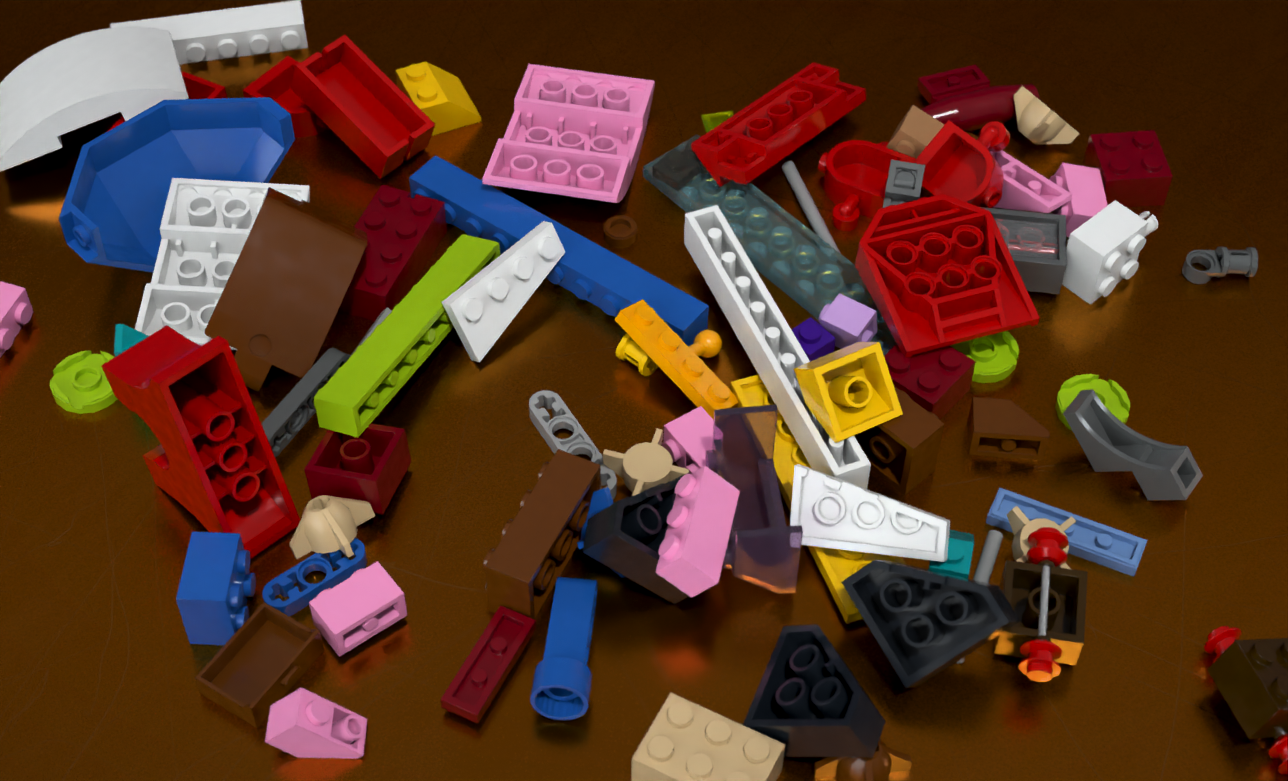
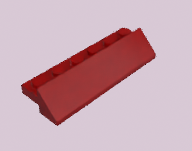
(776, 124)

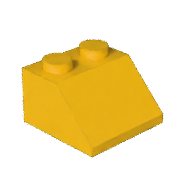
(438, 96)
(849, 390)

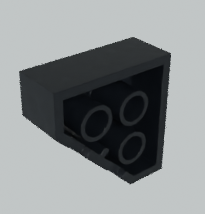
(630, 535)
(927, 616)
(813, 700)

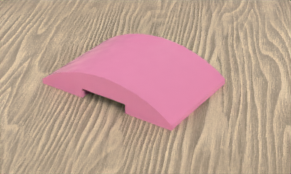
(573, 134)

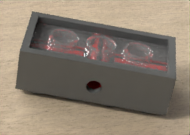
(1036, 246)

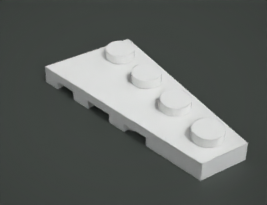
(499, 291)
(861, 520)

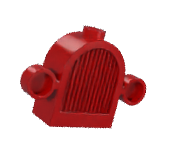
(277, 85)
(963, 165)
(857, 179)

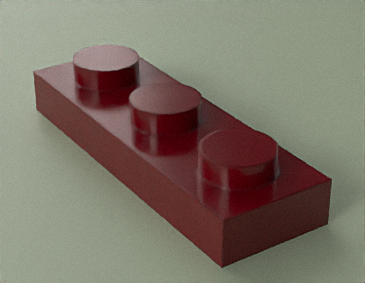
(488, 664)

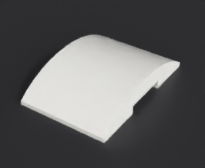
(83, 83)
(199, 246)

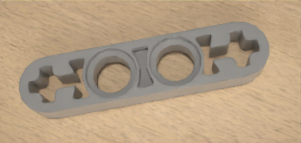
(563, 419)

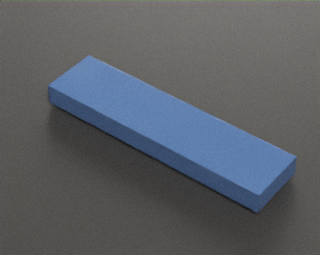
(1085, 537)

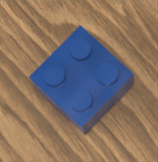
(215, 587)

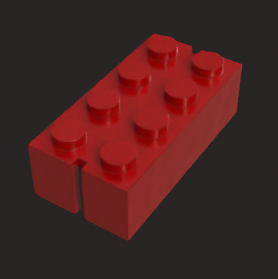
(362, 106)

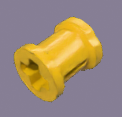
(631, 351)

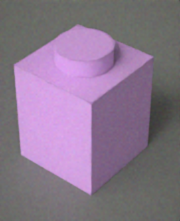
(848, 321)

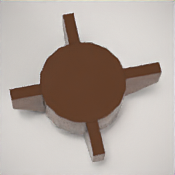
(864, 768)

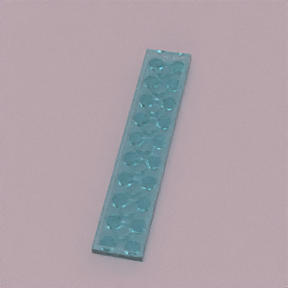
(777, 244)

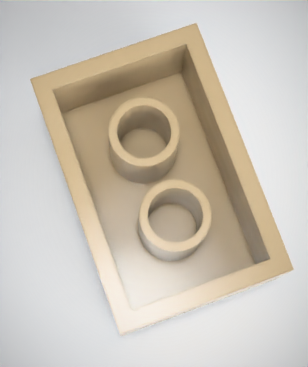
(704, 746)

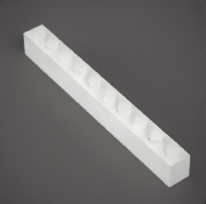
(767, 341)

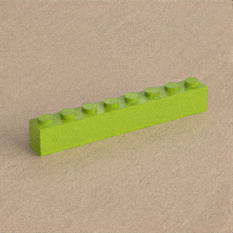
(400, 342)

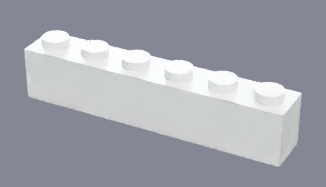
(232, 31)

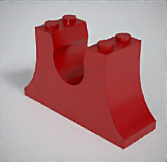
(209, 436)

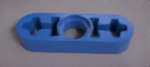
(298, 600)

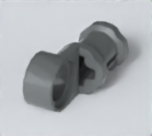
(1219, 263)

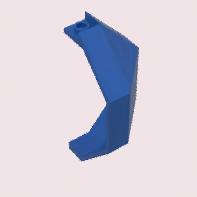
(126, 173)

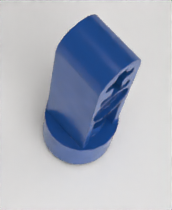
(562, 677)

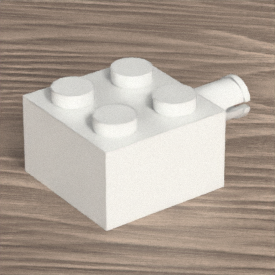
(1105, 250)

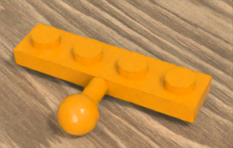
(677, 359)

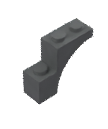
(1111, 446)

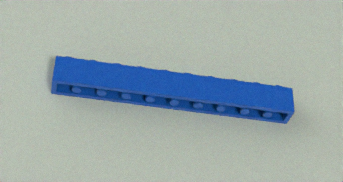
(585, 266)

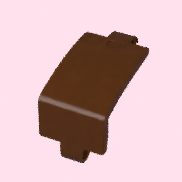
(286, 287)

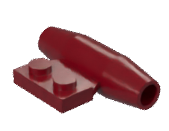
(968, 99)

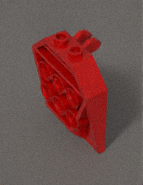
(941, 274)

